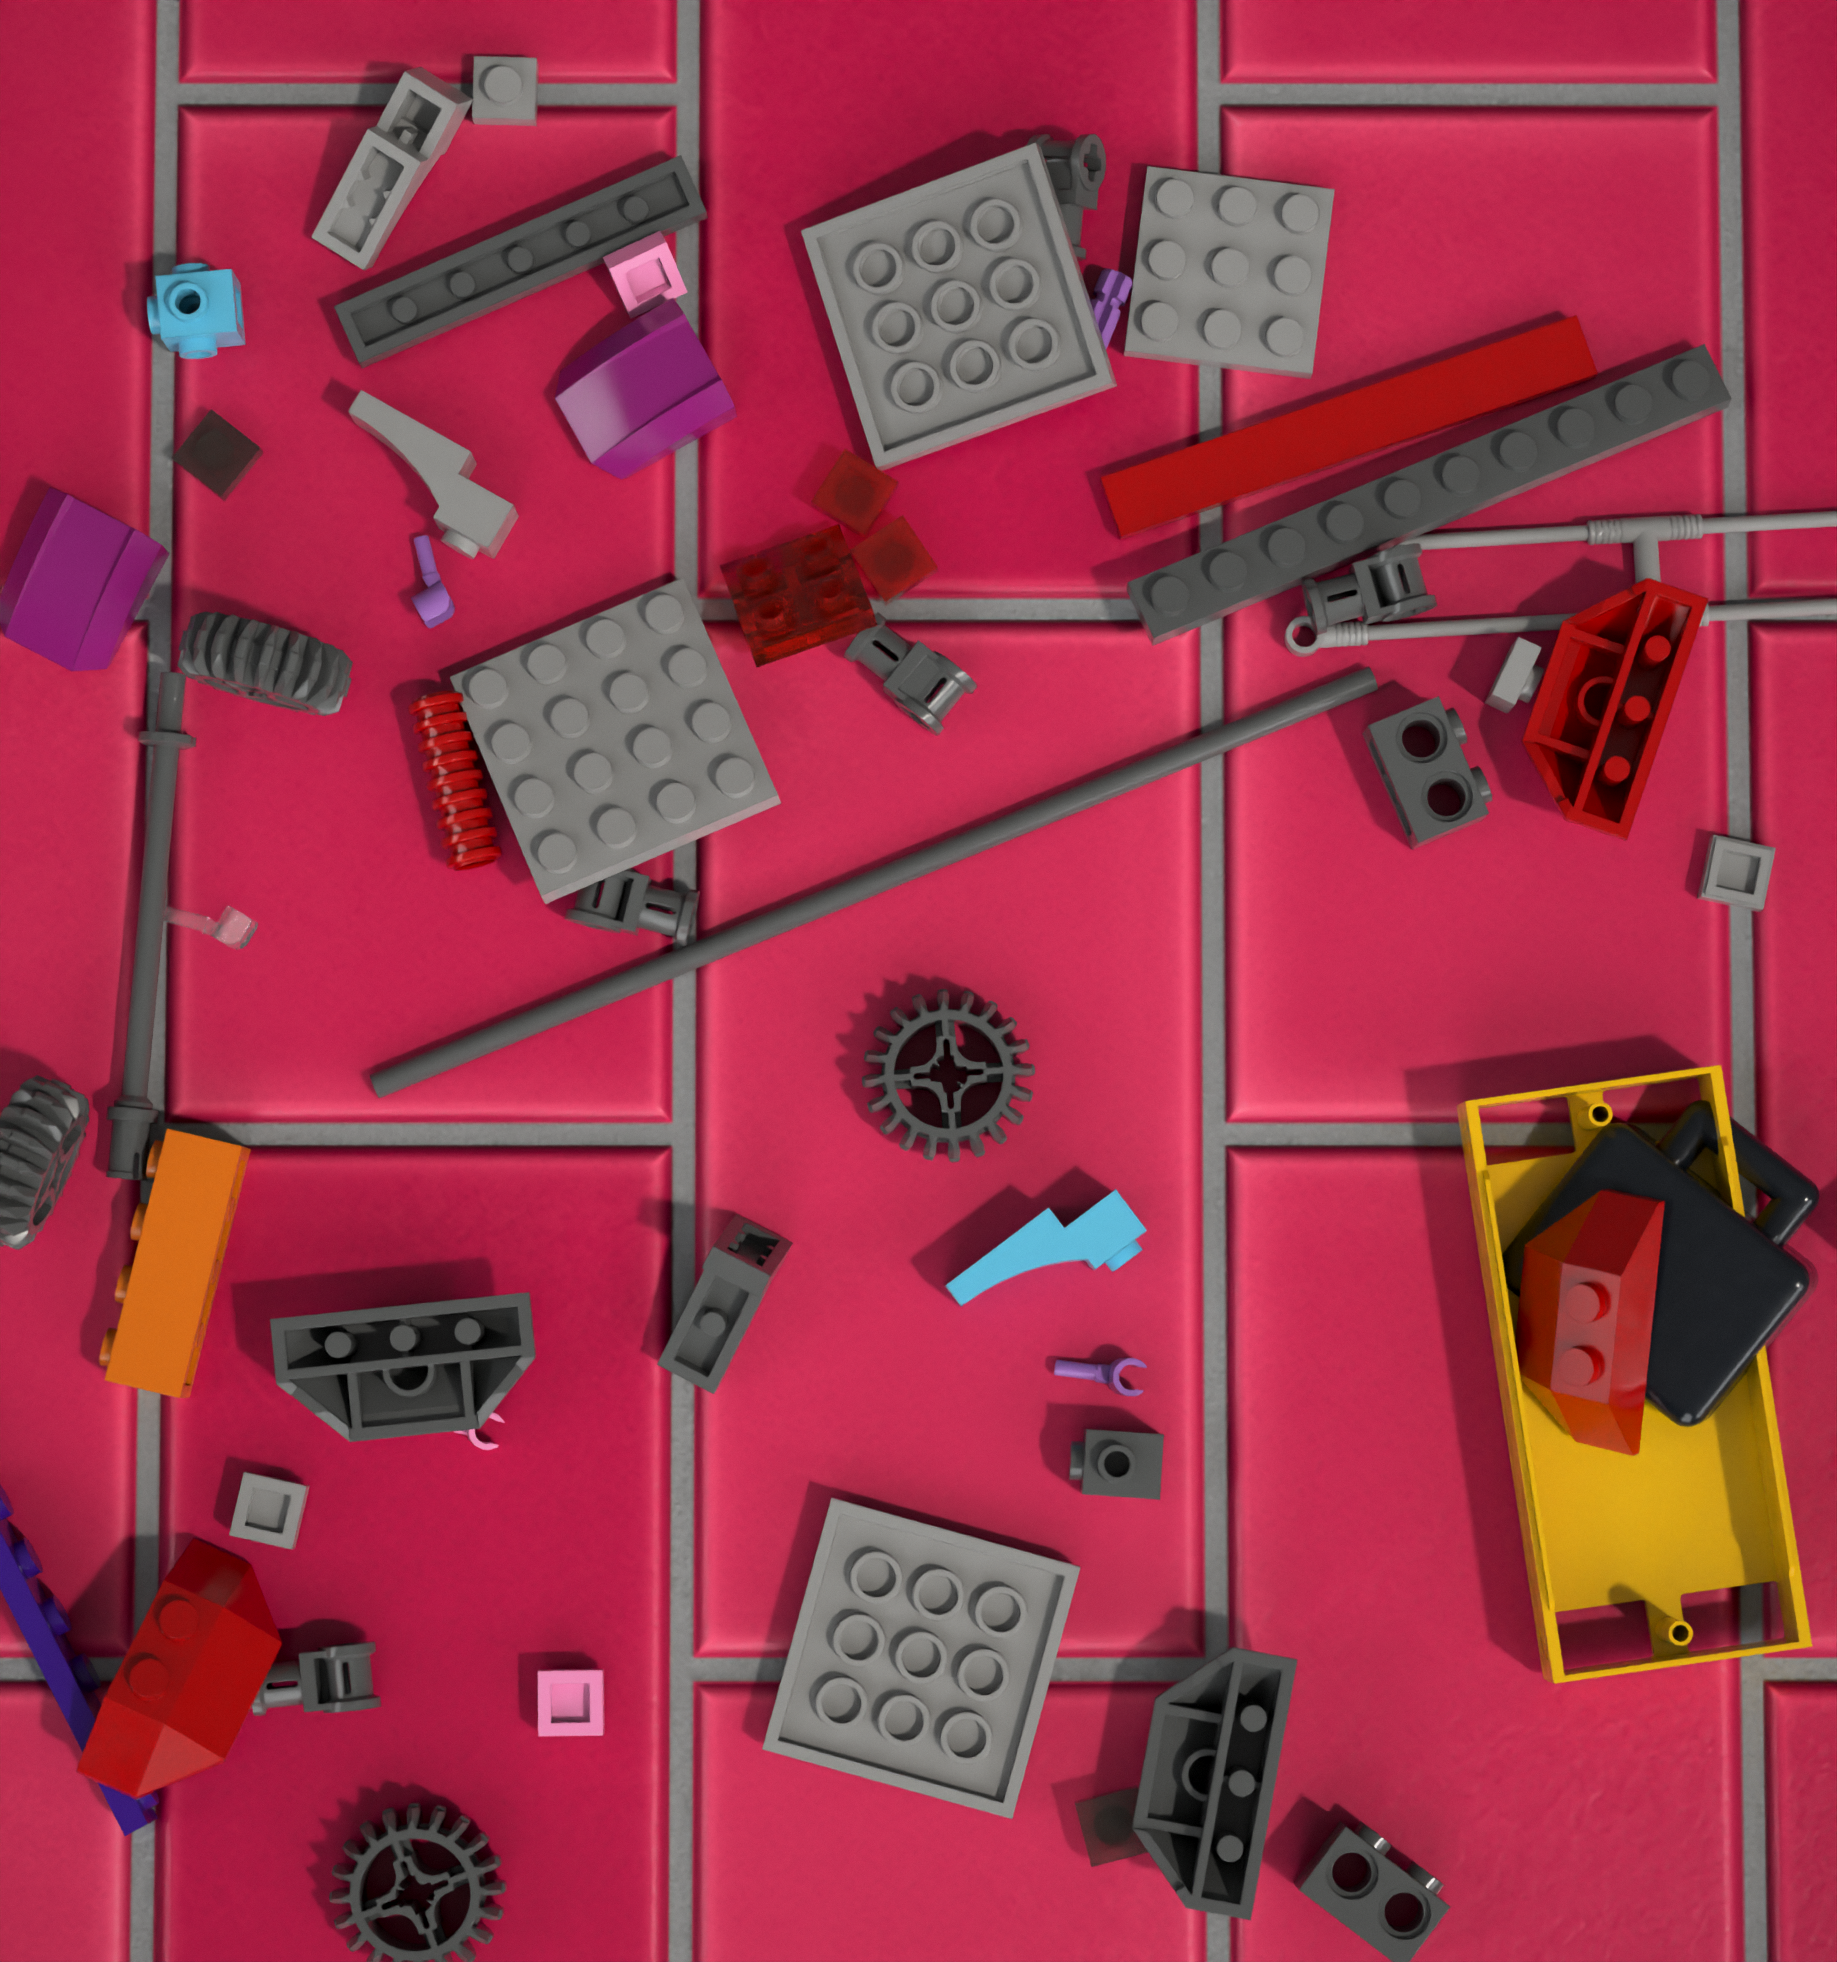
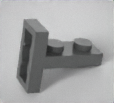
(724, 1302)

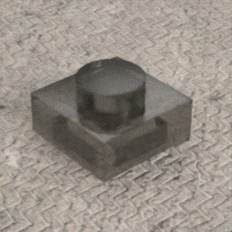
(217, 455)
(1108, 1826)

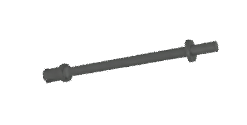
(133, 1110)

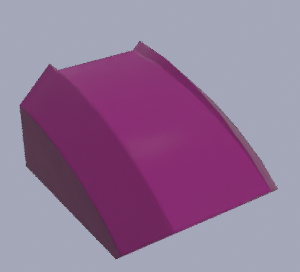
(643, 393)
(77, 583)

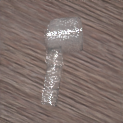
(231, 929)

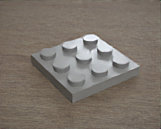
(1229, 272)

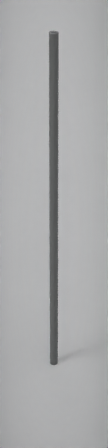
(873, 882)

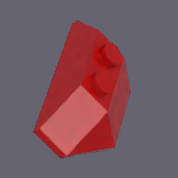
(1610, 701)
(1591, 1317)
(184, 1677)

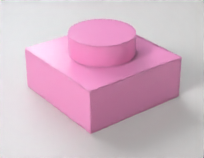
(645, 274)
(571, 1702)

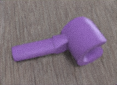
(434, 602)
(1100, 1373)

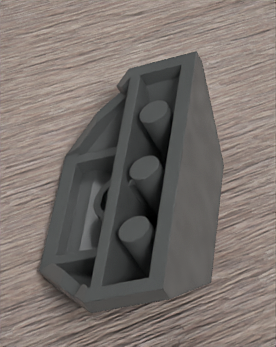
(406, 1364)
(1214, 1777)

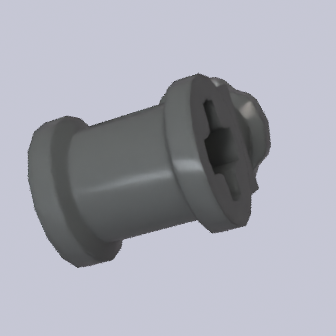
(1072, 181)
(1373, 590)
(913, 675)
(626, 906)
(322, 1680)

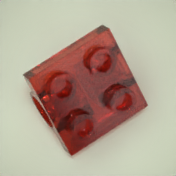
(798, 595)

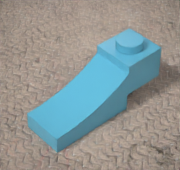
(1098, 1236)

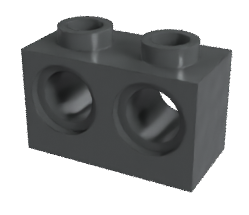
(1410, 777)
(1364, 1904)

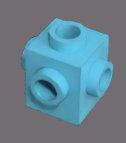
(217, 314)

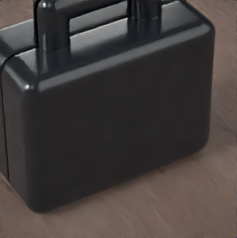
(1721, 1276)

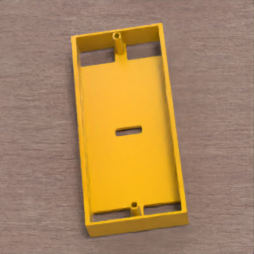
(1695, 1503)

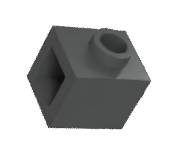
(1118, 1463)

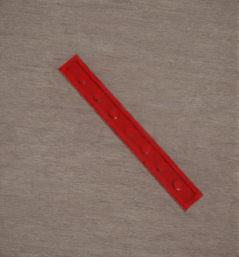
(1348, 427)

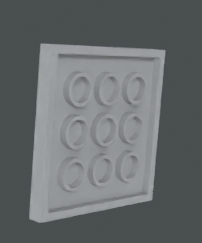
(958, 307)
(614, 740)
(921, 1658)

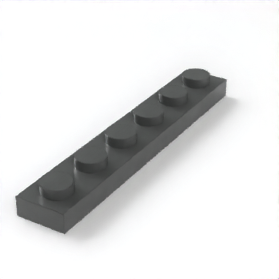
(519, 262)

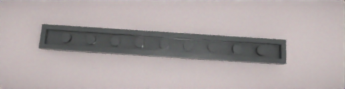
(1428, 494)

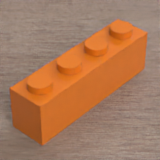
(175, 1263)

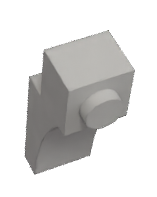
(391, 166)
(466, 511)

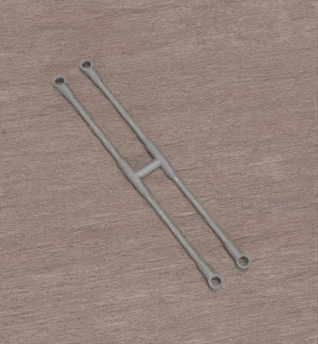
(1641, 531)

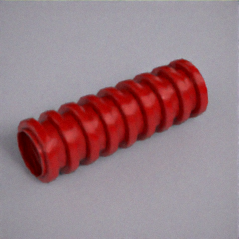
(454, 780)

